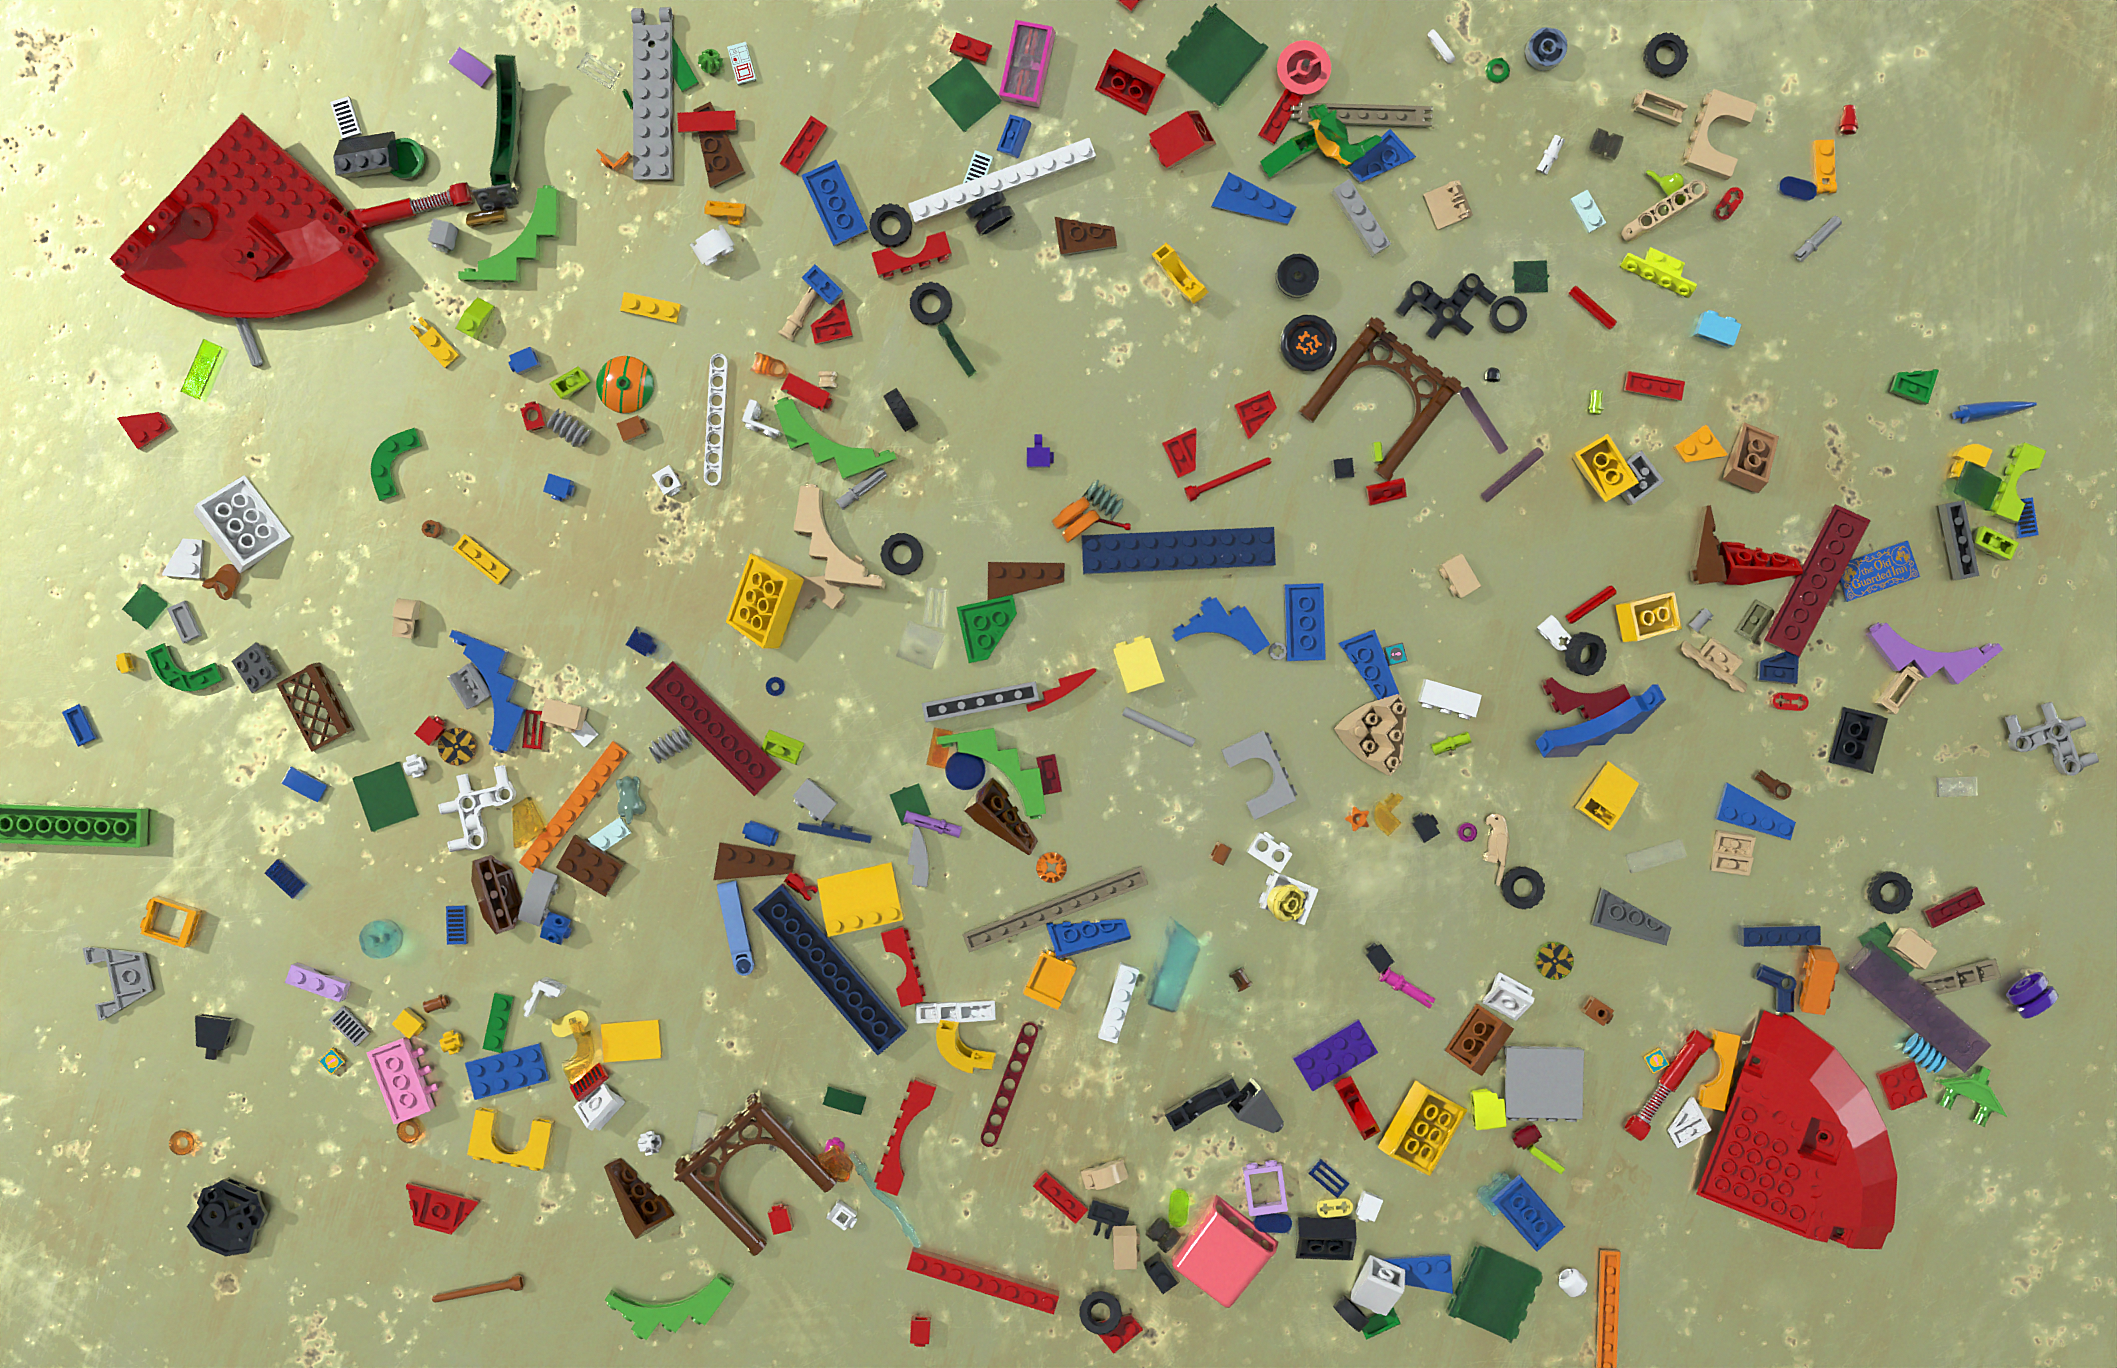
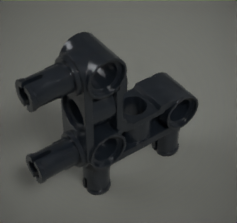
(1435, 304)

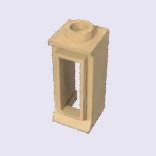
(1677, 106)
(1885, 697)

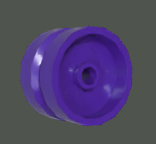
(2032, 995)

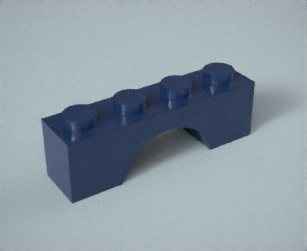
(1779, 935)

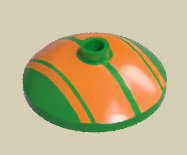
(638, 385)

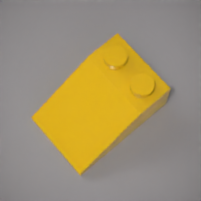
(1605, 468)
(1648, 617)

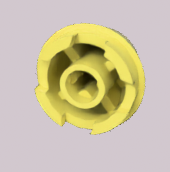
(1286, 902)

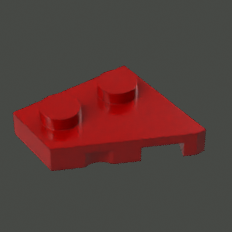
(832, 325)
(1255, 412)
(144, 427)
(1125, 1331)

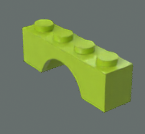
(2009, 505)

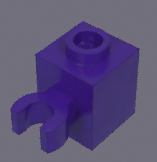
(1039, 456)

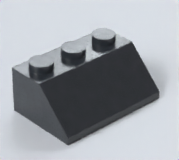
(366, 155)
(1858, 740)
(1325, 1238)

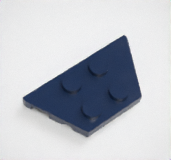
(828, 828)

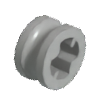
(1273, 646)

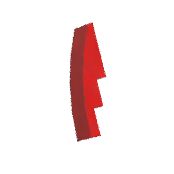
(1067, 685)

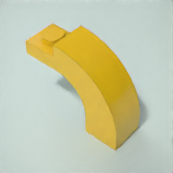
(1178, 274)
(957, 1053)

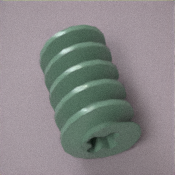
(1104, 499)

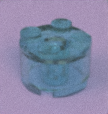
(391, 935)

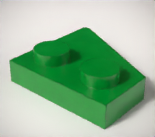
(1915, 385)

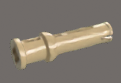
(795, 321)

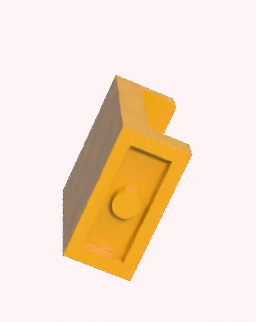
(1050, 979)

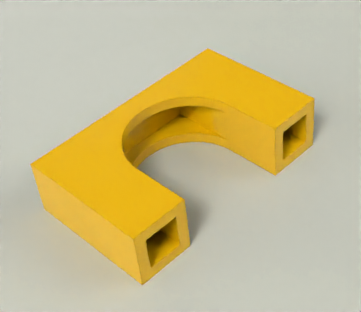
(485, 1146)

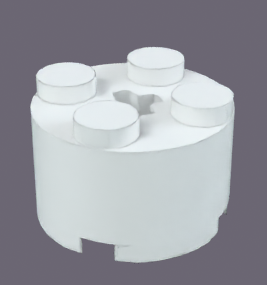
(712, 245)

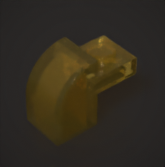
(1382, 813)

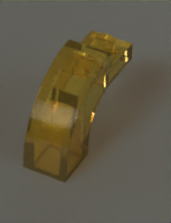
(581, 1061)

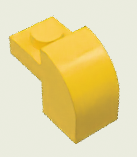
(1975, 453)

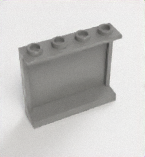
(1544, 1083)

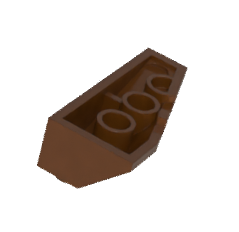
(638, 1203)

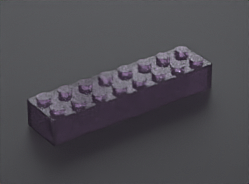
(1917, 1006)

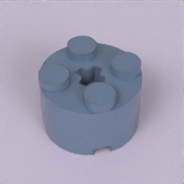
(1544, 38)

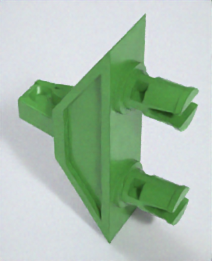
(1976, 1089)

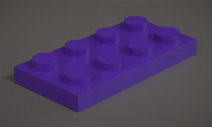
(1335, 1055)

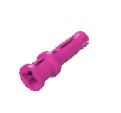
(1399, 983)

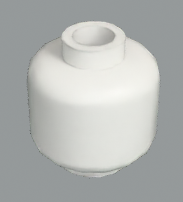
(1573, 1282)

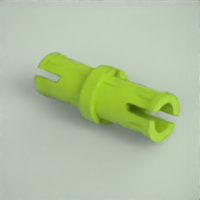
(1451, 743)

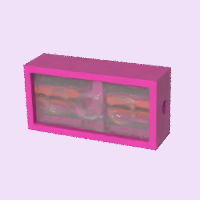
(1027, 63)

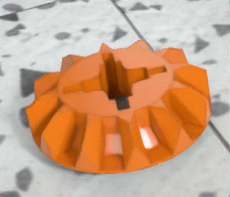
(1042, 867)

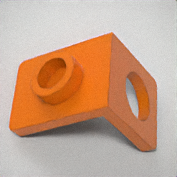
(618, 164)

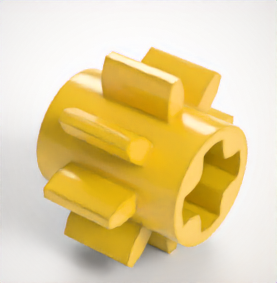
(451, 1042)

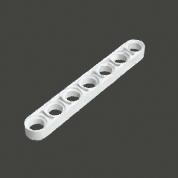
(715, 410)

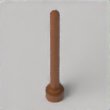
(514, 1283)

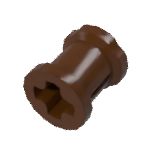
(1240, 979)

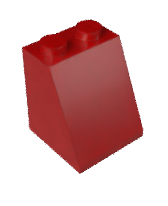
(1181, 138)

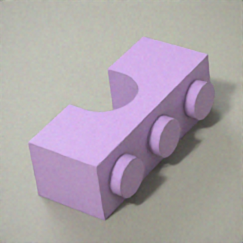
(312, 981)

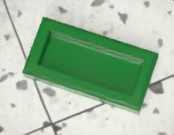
(1379, 1323)

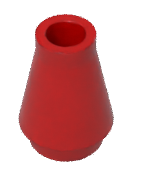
(1849, 122)

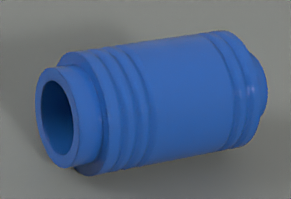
(760, 833)

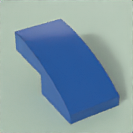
(304, 784)

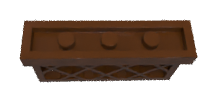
(326, 696)

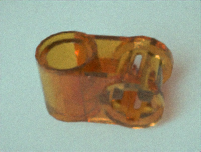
(765, 366)
(834, 1161)

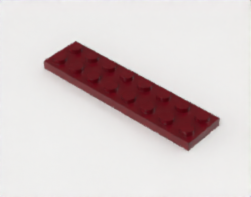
(1818, 581)
(713, 728)

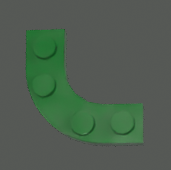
(385, 456)
(176, 677)

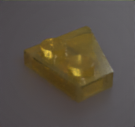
(526, 822)

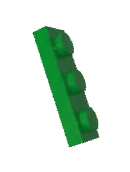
(498, 1022)

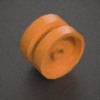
(1075, 519)

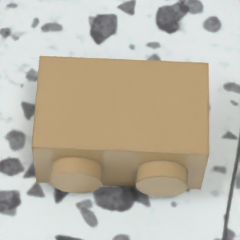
(1459, 576)
(563, 714)
(1912, 948)
(1125, 1247)

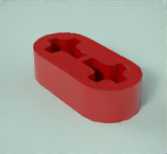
(1725, 202)
(1789, 697)

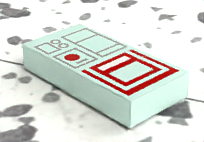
(741, 63)

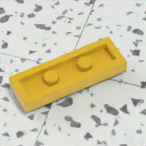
(650, 307)
(481, 559)

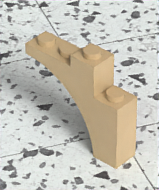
(818, 587)

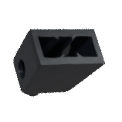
(213, 1033)
(1161, 1273)

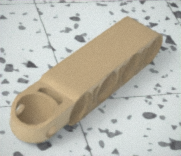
(1638, 227)

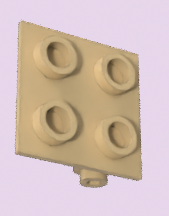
(1448, 204)

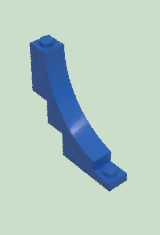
(490, 661)
(1598, 731)

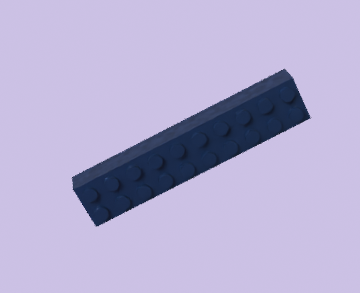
(1178, 550)
(830, 969)

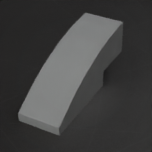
(919, 858)

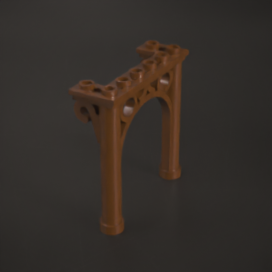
(1349, 363)
(693, 1178)

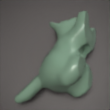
(629, 801)

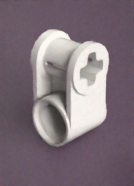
(1552, 631)

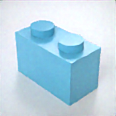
(1717, 329)

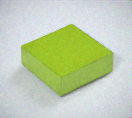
(1377, 452)

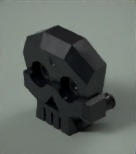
(222, 1232)

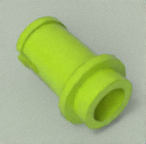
(1596, 402)

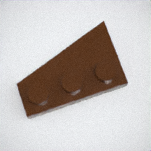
(1082, 236)

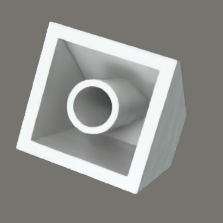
(1378, 1286)

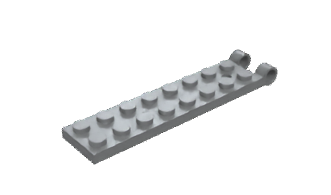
(652, 97)

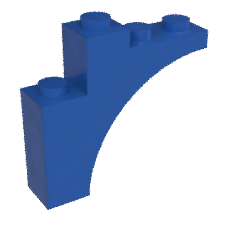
(1238, 625)

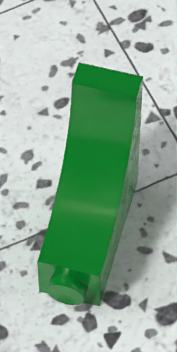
(1290, 153)

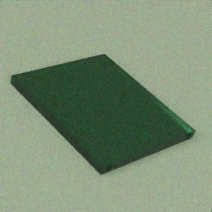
(964, 94)
(385, 796)

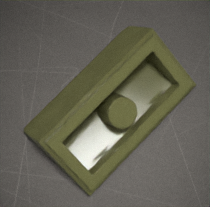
(1755, 621)

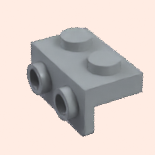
(469, 686)

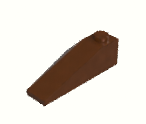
(1707, 564)
(996, 814)

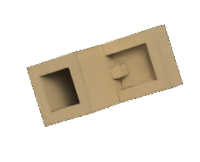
(404, 615)
(1105, 1175)

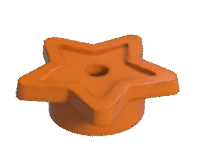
(1362, 815)

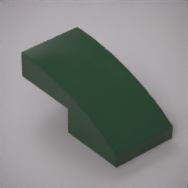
(843, 1100)

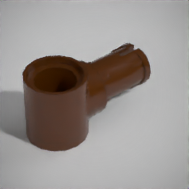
(1773, 784)

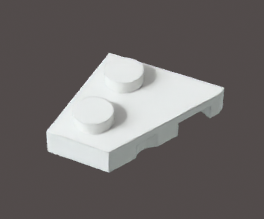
(186, 560)
(1688, 1124)

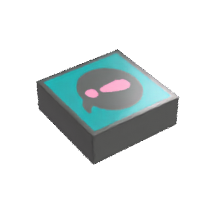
(1395, 654)

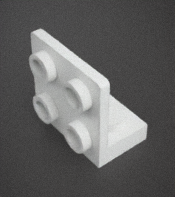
(753, 412)
(550, 988)

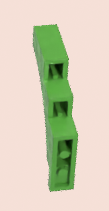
(506, 264)
(848, 459)
(984, 745)

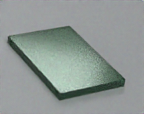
(1977, 485)

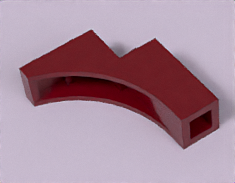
(1592, 704)

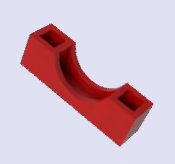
(935, 249)
(896, 942)

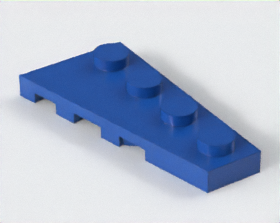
(1248, 199)
(1085, 936)

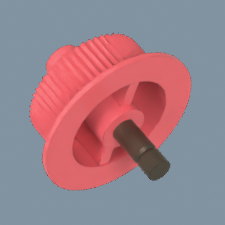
(1304, 67)

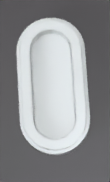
(1441, 46)

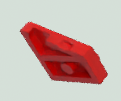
(1182, 452)

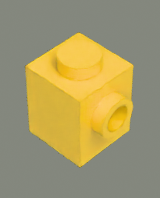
(409, 1023)

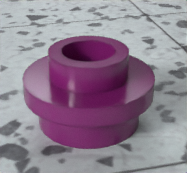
(1473, 832)

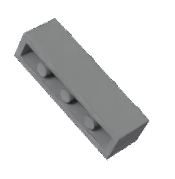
(1360, 218)

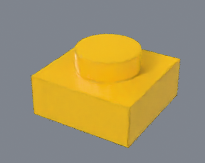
(124, 663)

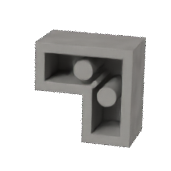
(1646, 476)

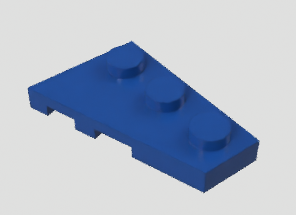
(1381, 158)

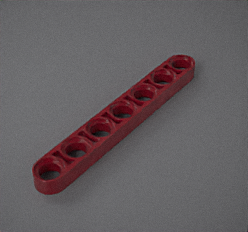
(1009, 1093)

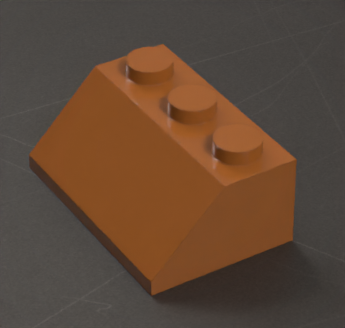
(1479, 1039)

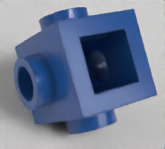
(555, 928)

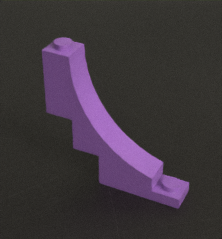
(1954, 665)

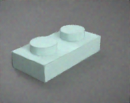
(1587, 211)
(610, 834)

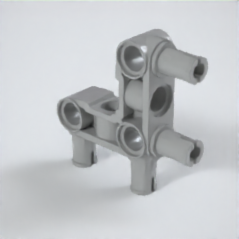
(2060, 744)

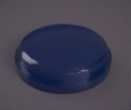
(965, 770)

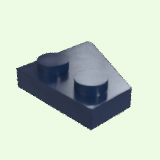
(1779, 669)

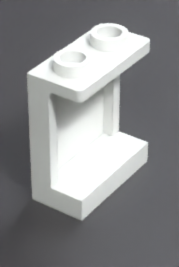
(1278, 879)

